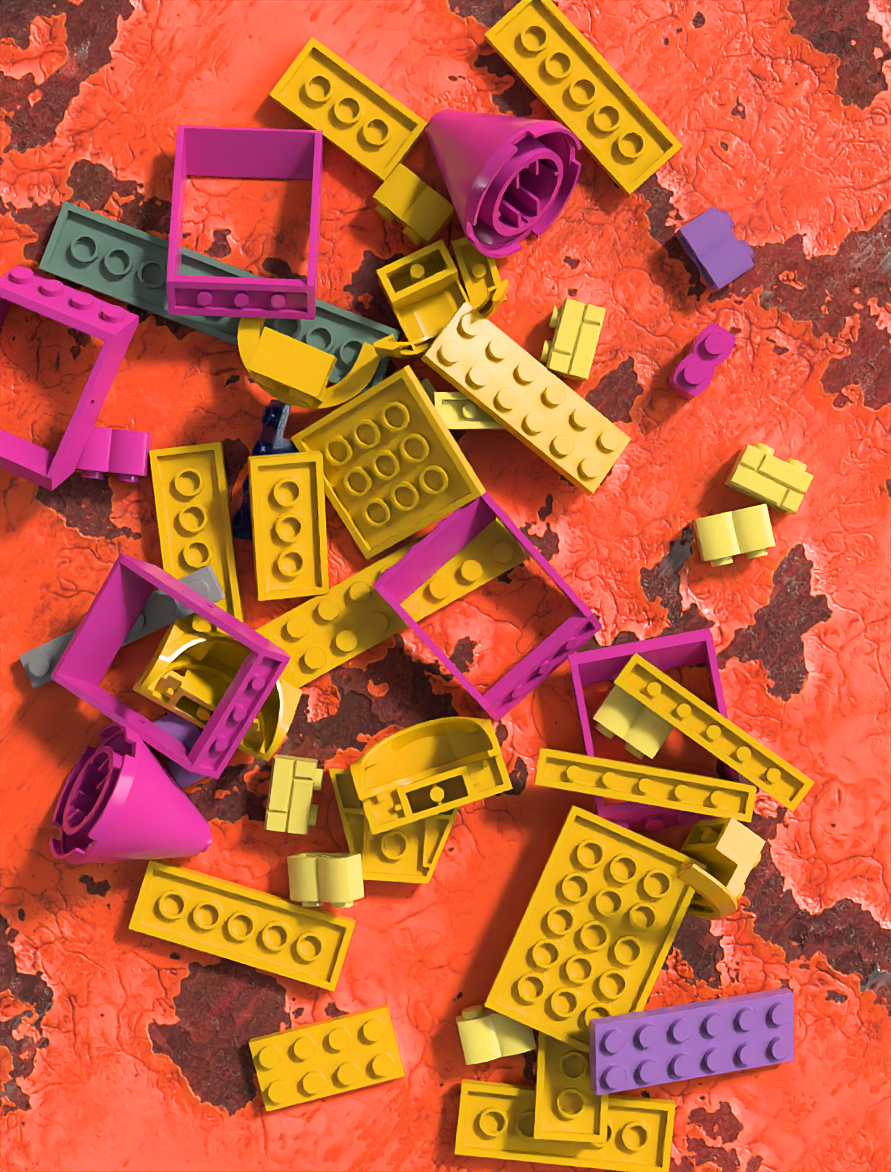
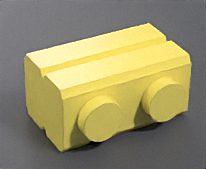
(574, 339)
(769, 478)
(292, 793)

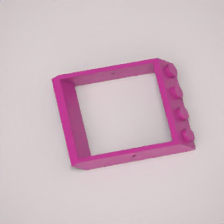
(247, 155)
(89, 316)
(435, 551)
(104, 632)
(664, 654)

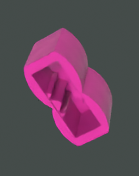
(697, 369)
(116, 453)

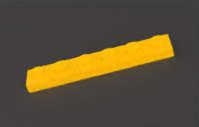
(714, 732)
(645, 784)

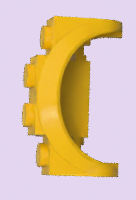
(209, 667)
(429, 771)

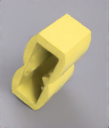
(734, 533)
(632, 721)
(325, 878)
(492, 1035)

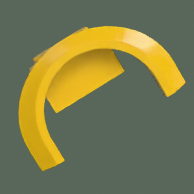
(425, 297)
(297, 370)
(730, 855)

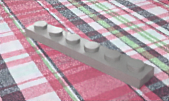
(156, 614)

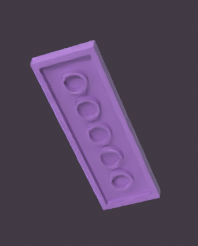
(691, 1040)

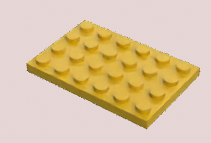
(592, 929)

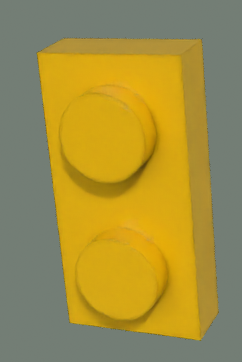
(476, 271)

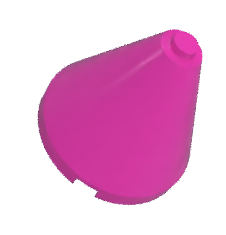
(504, 174)
(125, 807)

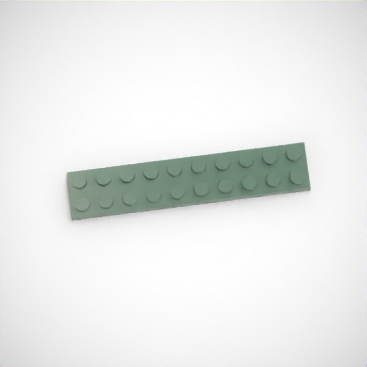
(134, 270)

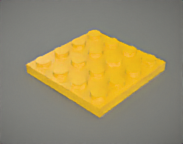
(390, 463)

